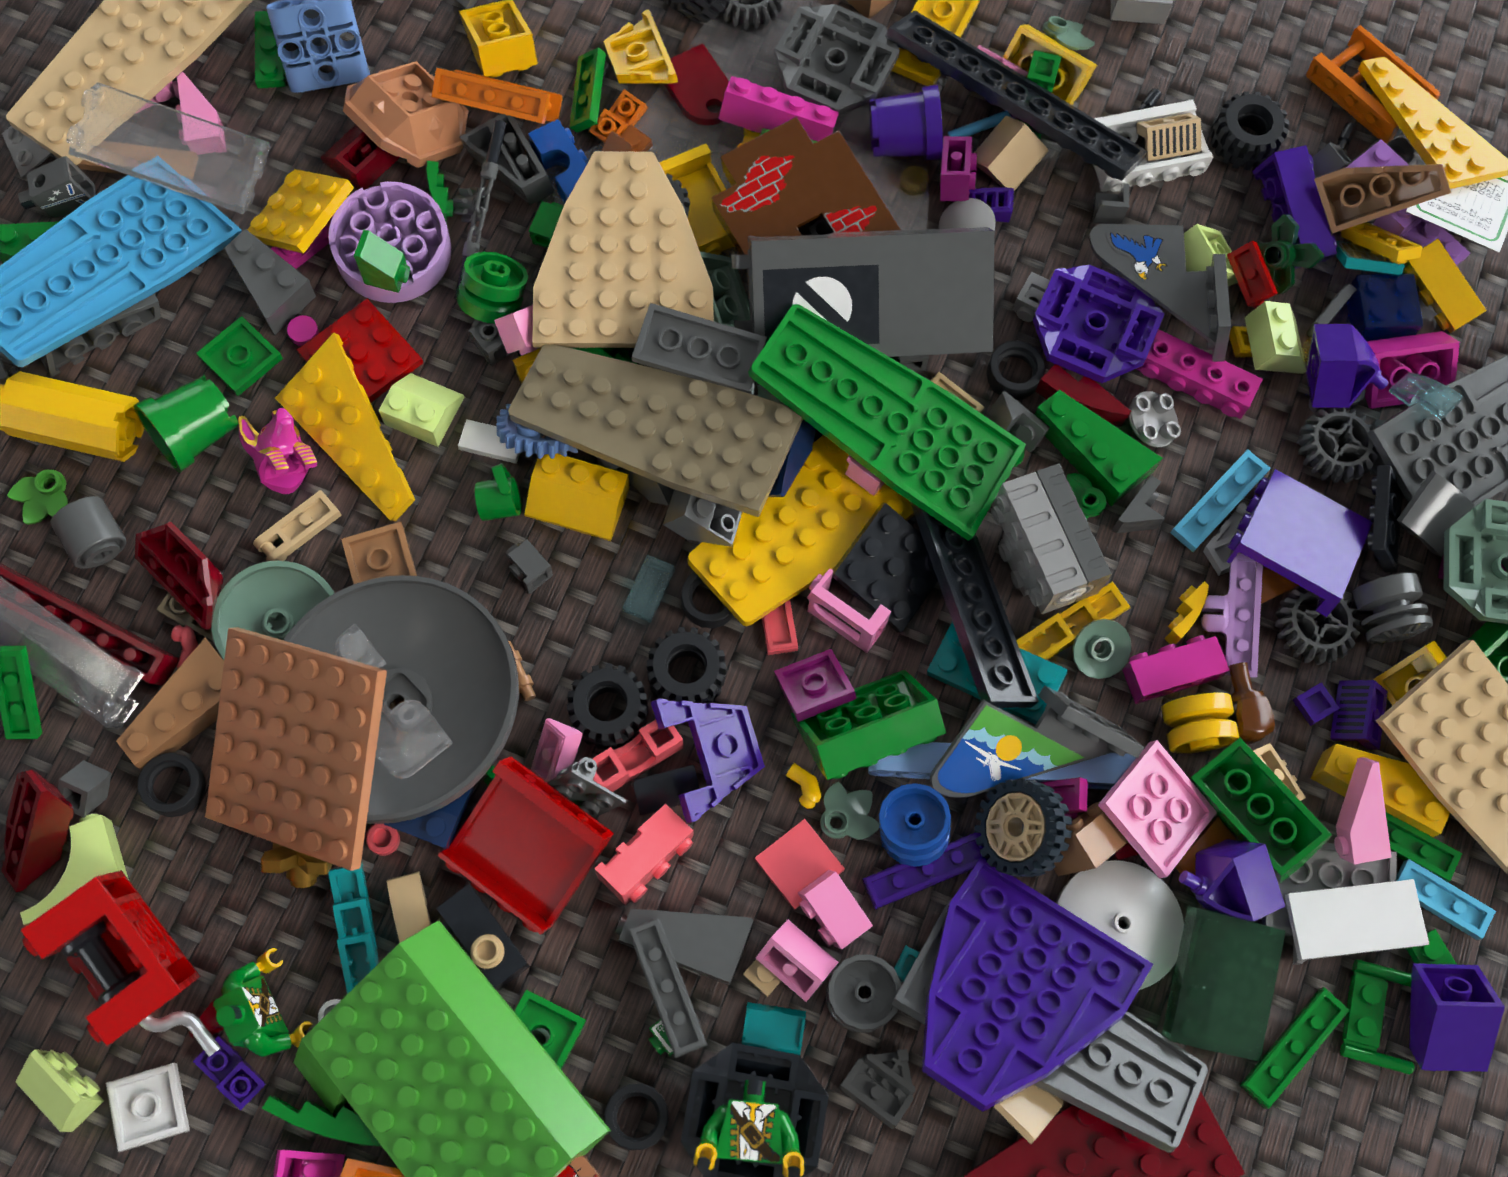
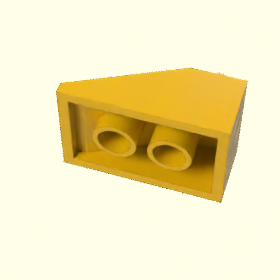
(499, 38)

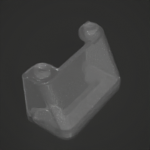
(408, 733)

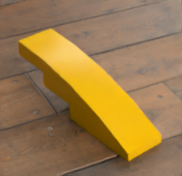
(1061, 629)

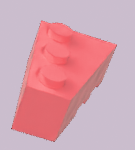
(645, 855)

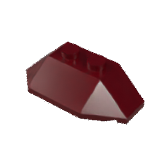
(180, 570)
(34, 829)

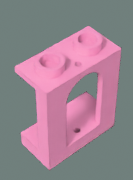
(869, 628)

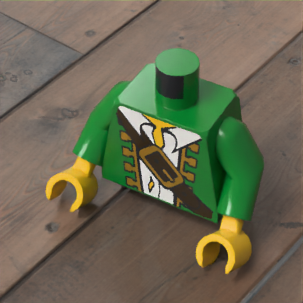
(251, 1013)
(751, 1132)

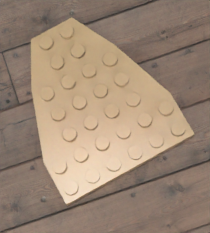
(614, 254)

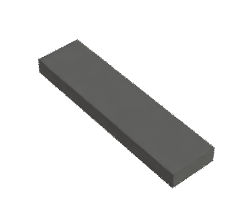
(667, 987)

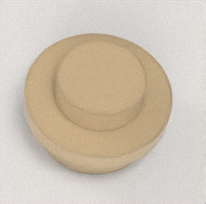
(487, 951)

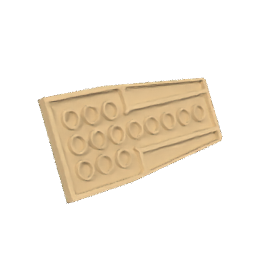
(126, 47)
(1457, 742)

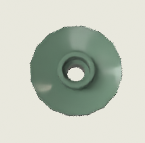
(1110, 656)

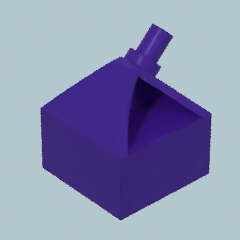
(1340, 366)
(1235, 880)

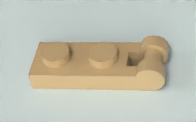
(297, 527)

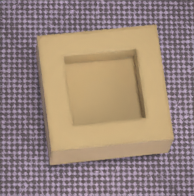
(761, 978)

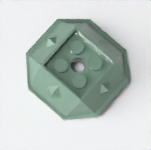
(1473, 561)

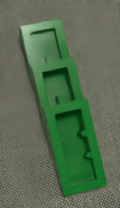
(314, 1118)

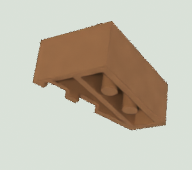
(1091, 842)

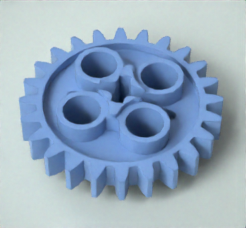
(528, 440)

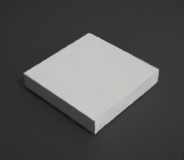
(147, 1107)

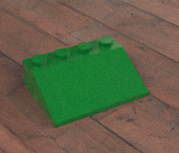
(879, 723)

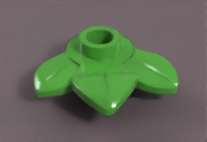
(37, 498)

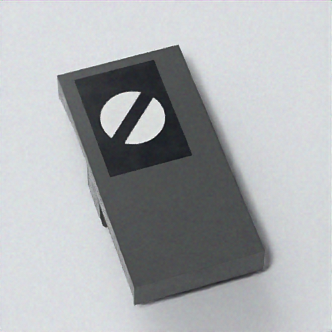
(884, 287)

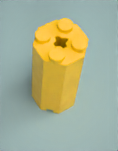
(69, 416)

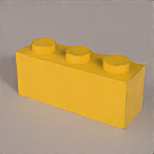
(1444, 287)

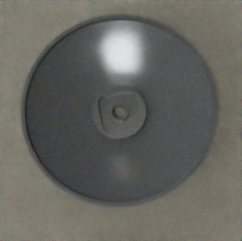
(438, 652)

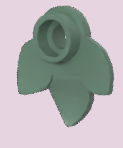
(1067, 33)
(851, 811)

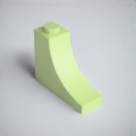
(91, 855)

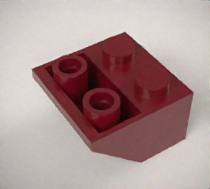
(358, 159)

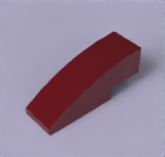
(1086, 393)

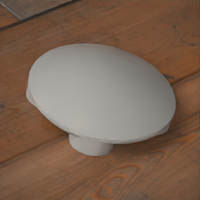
(968, 214)
(1154, 418)

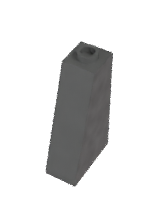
(698, 941)

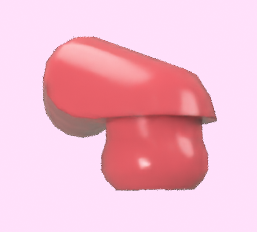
(188, 641)

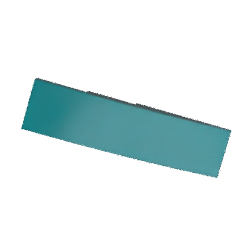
(353, 924)

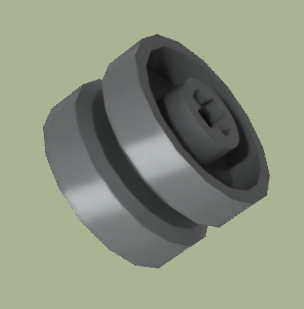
(846, 1005)

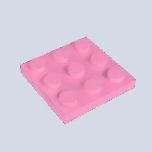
(1157, 809)

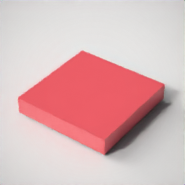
(797, 861)

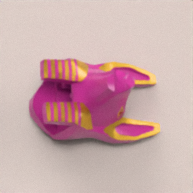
(277, 452)

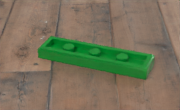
(1294, 1048)

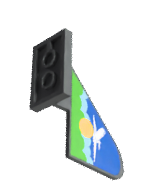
(1003, 747)

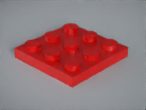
(373, 346)

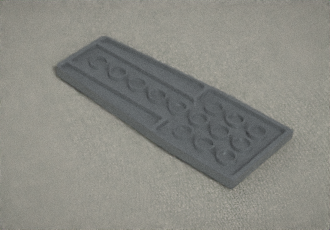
(1462, 447)
(1122, 1077)

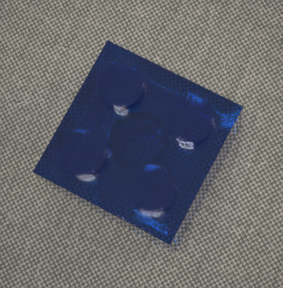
(1385, 306)

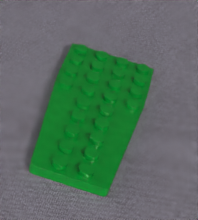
(889, 419)

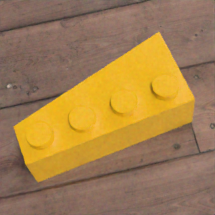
(1402, 787)

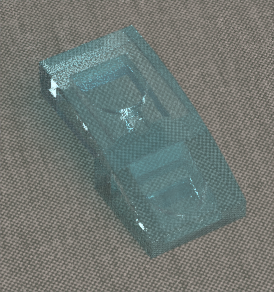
(1428, 392)

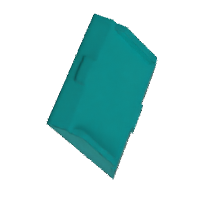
(774, 1028)

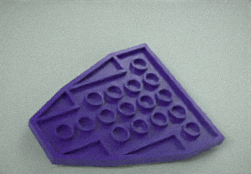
(1018, 988)

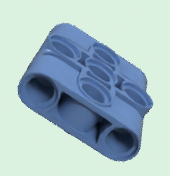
(303, 64)

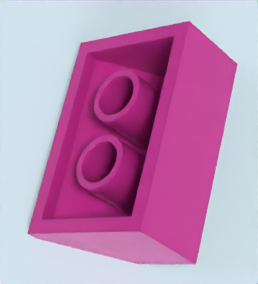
(1424, 354)

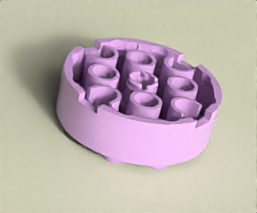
(405, 220)

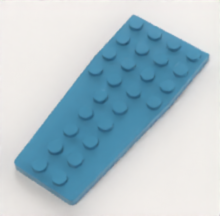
(102, 262)

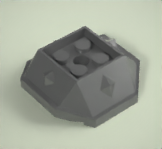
(829, 36)

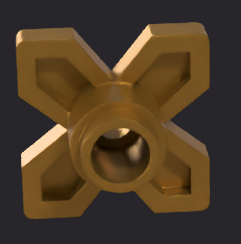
(300, 868)

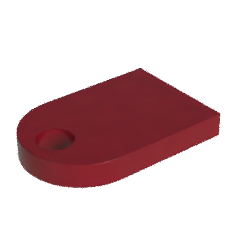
(698, 85)

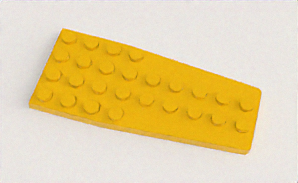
(792, 537)

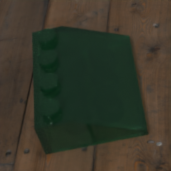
(1223, 984)

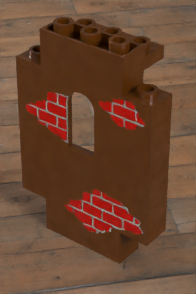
(789, 181)

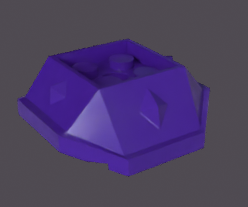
(1089, 297)

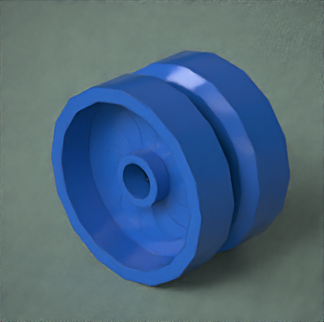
(915, 824)

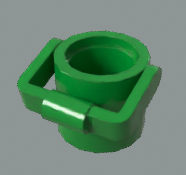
(499, 496)

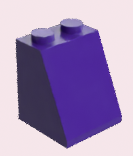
(1453, 1017)

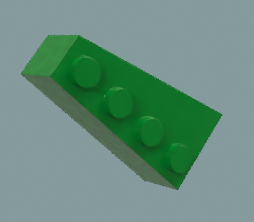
(1096, 447)

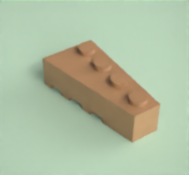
(179, 709)

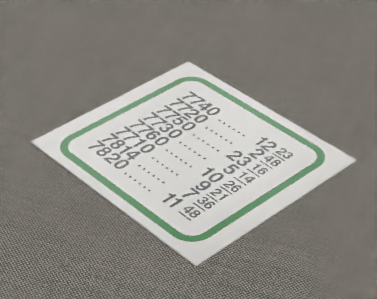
(1471, 211)

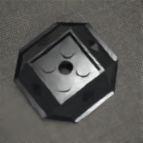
(787, 1084)

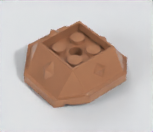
(403, 117)

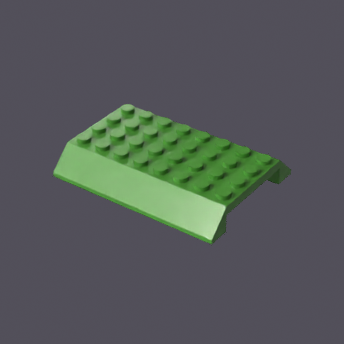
(446, 1070)

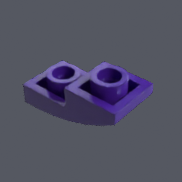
(231, 1073)

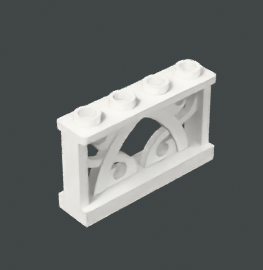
(1155, 170)

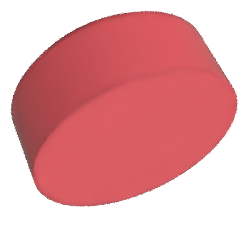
(382, 839)

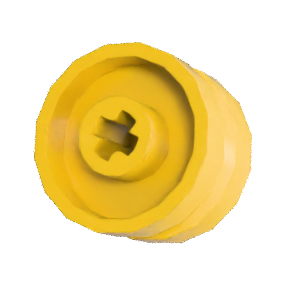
(1200, 722)

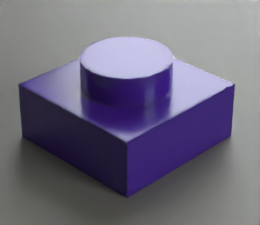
(1316, 704)

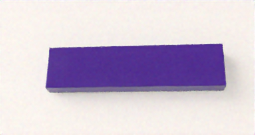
(907, 880)

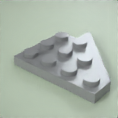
(1328, 871)

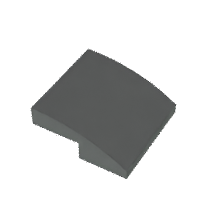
(1433, 511)

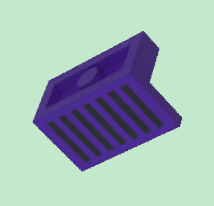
(1360, 706)

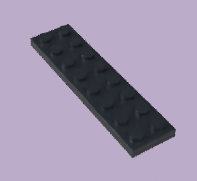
(977, 615)

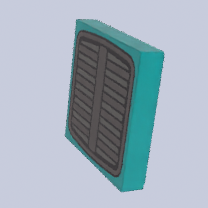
(1361, 258)

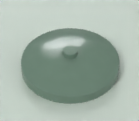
(267, 600)

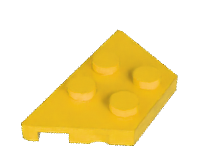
(640, 53)

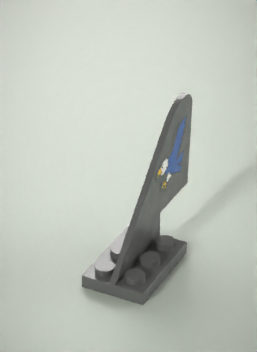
(1156, 265)

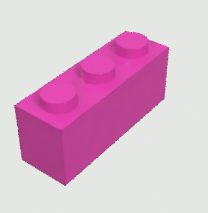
(1175, 668)

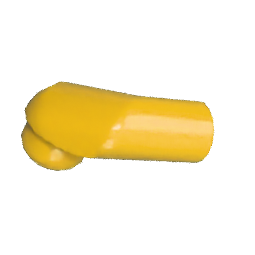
(809, 786)

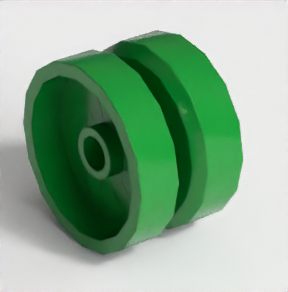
(491, 286)

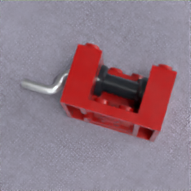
(123, 956)

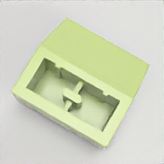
(58, 1088)

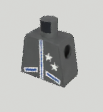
(57, 188)

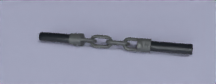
(488, 172)

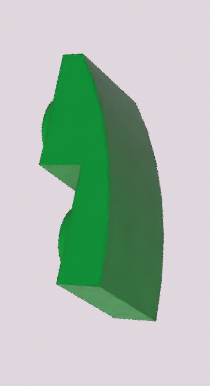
(437, 190)

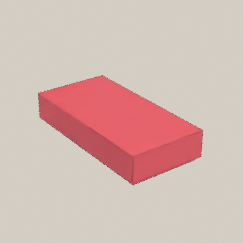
(780, 630)

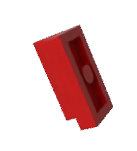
(1252, 274)

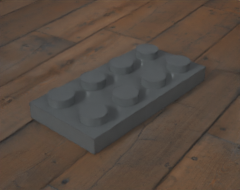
(697, 348)

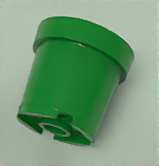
(186, 421)

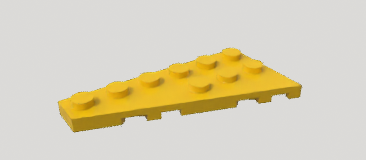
(342, 421)

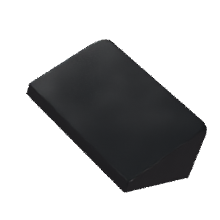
(664, 788)

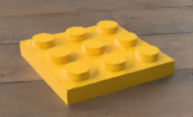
(299, 210)

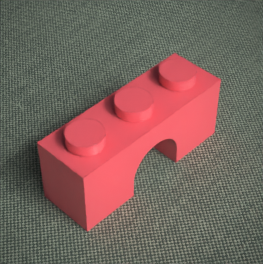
(642, 753)

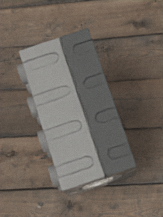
(1048, 540)

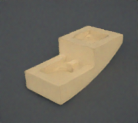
(408, 905)

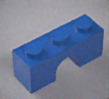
(556, 147)

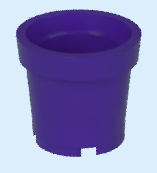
(907, 124)

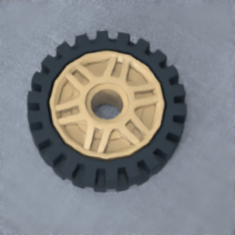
(1043, 833)

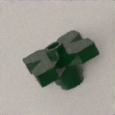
(1284, 254)

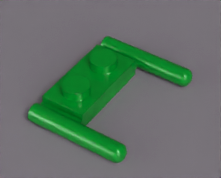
(1366, 1013)

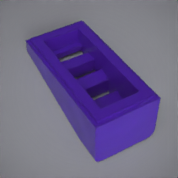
(996, 195)

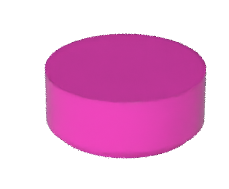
(302, 329)

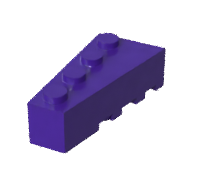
(1293, 191)

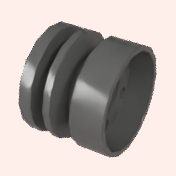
(1391, 606)

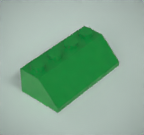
(1261, 808)

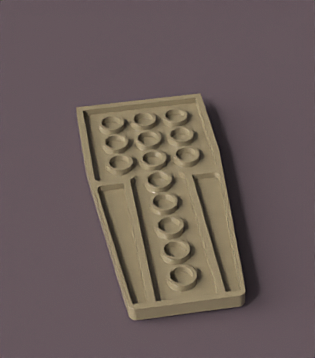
(659, 424)

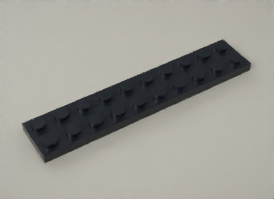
(1017, 95)

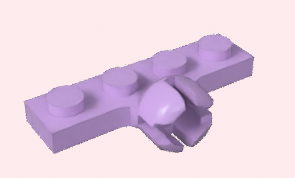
(1238, 613)

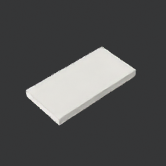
(1356, 919)

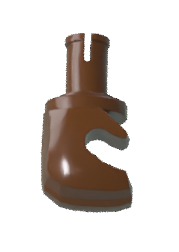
(1253, 710)

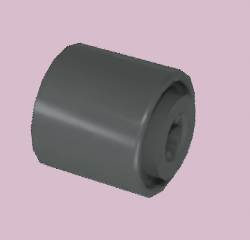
(88, 532)

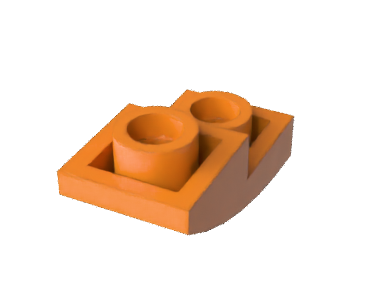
(622, 114)

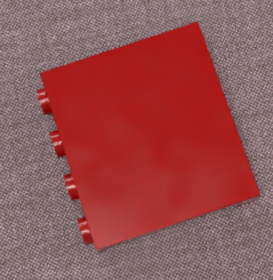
(526, 846)

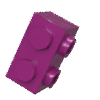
(956, 169)

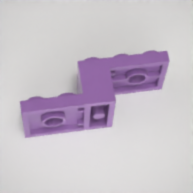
(1402, 222)

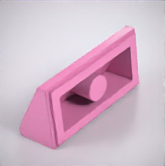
(555, 749)

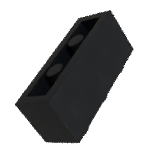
(470, 919)

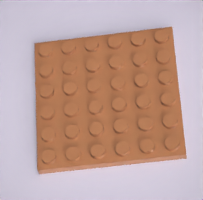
(295, 746)

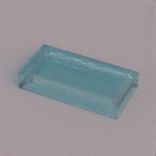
(649, 588)

